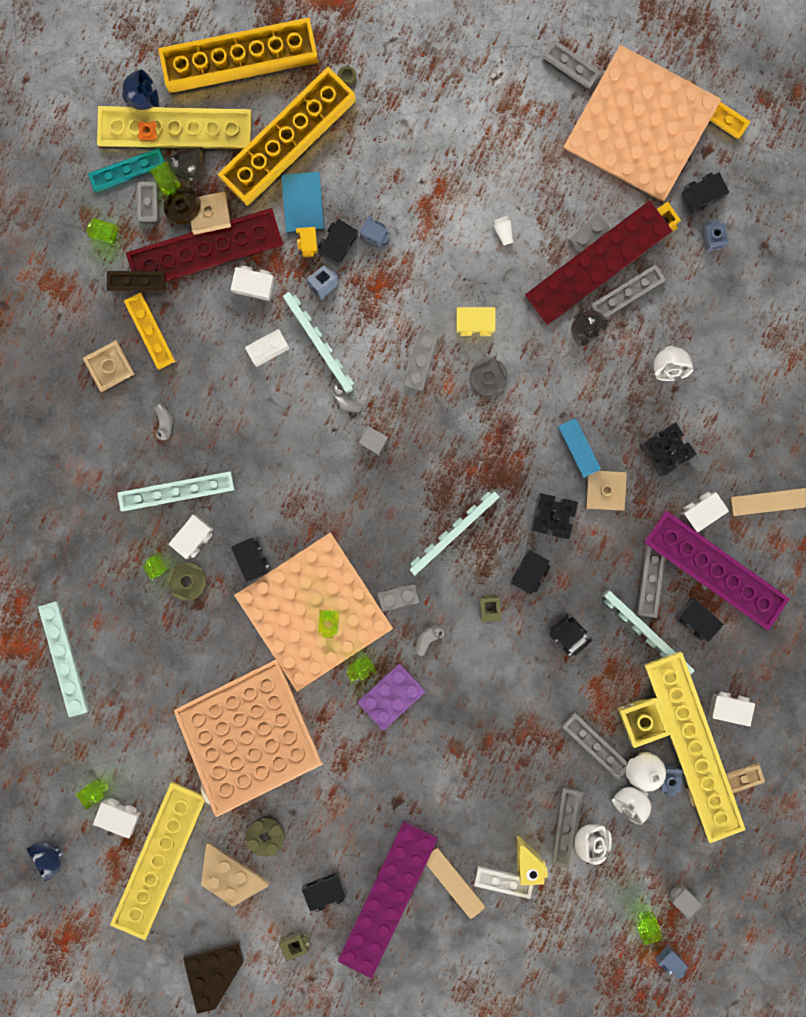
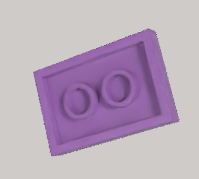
(391, 696)

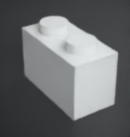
(253, 283)
(267, 347)
(704, 511)
(191, 537)
(731, 709)
(117, 817)

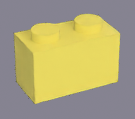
(475, 320)

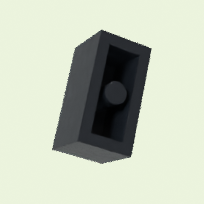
(705, 192)
(338, 242)
(250, 559)
(530, 572)
(699, 620)
(324, 892)

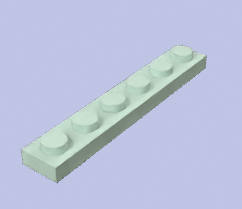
(314, 334)
(176, 491)
(459, 526)
(639, 626)
(63, 659)

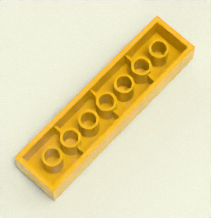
(238, 55)
(287, 136)

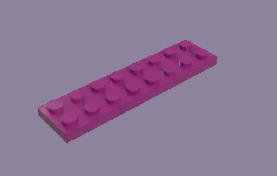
(716, 570)
(387, 899)

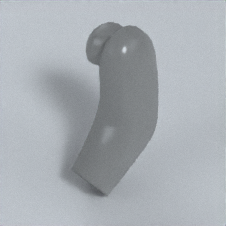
(344, 401)
(165, 422)
(427, 637)

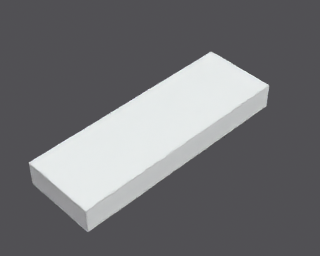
(501, 882)

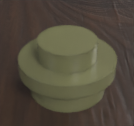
(347, 75)

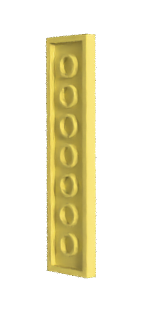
(175, 127)
(158, 861)

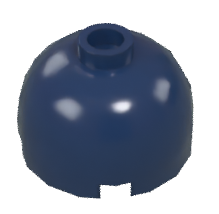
(138, 91)
(45, 859)

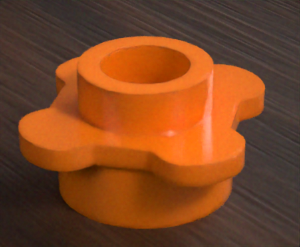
(151, 135)

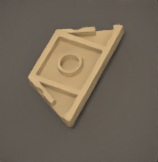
(229, 877)

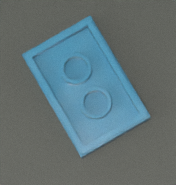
(302, 201)

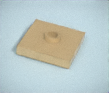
(212, 214)
(108, 366)
(606, 490)

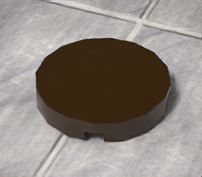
(182, 205)

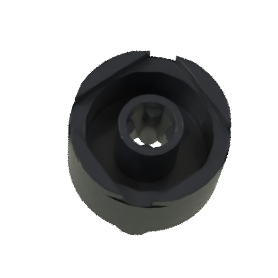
(570, 634)

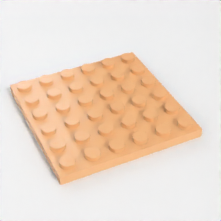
(642, 123)
(287, 608)
(247, 737)

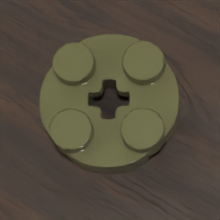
(177, 586)
(275, 831)

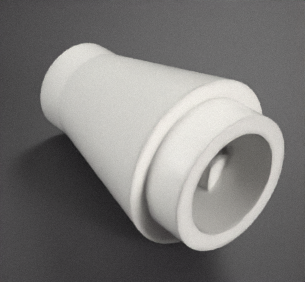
(504, 229)

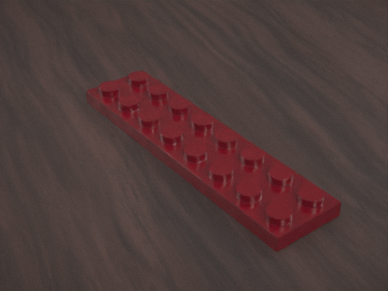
(210, 249)
(598, 262)

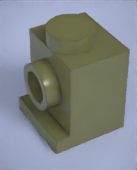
(495, 613)
(291, 951)

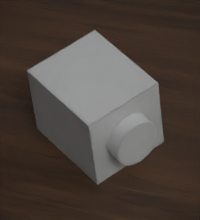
(372, 440)
(684, 901)

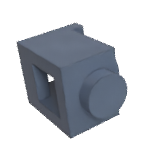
(374, 232)
(712, 241)
(322, 282)
(675, 773)
(672, 962)

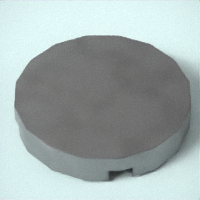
(488, 377)

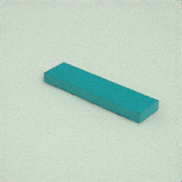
(125, 170)

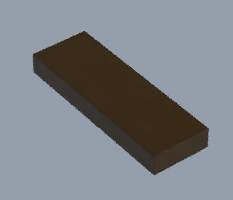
(136, 281)

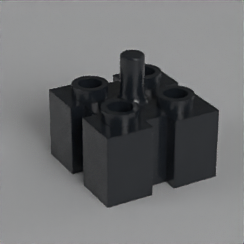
(668, 449)
(553, 516)

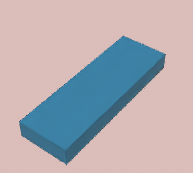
(579, 448)

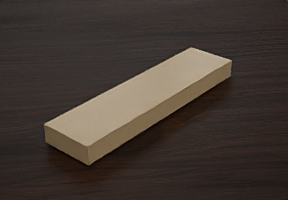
(768, 502)
(741, 779)
(454, 883)

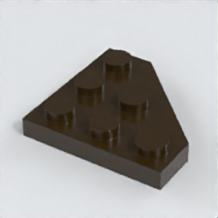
(212, 973)

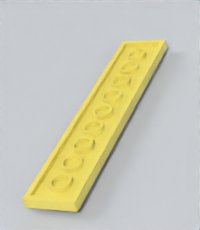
(695, 747)

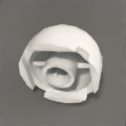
(672, 363)
(646, 771)
(633, 803)
(592, 843)

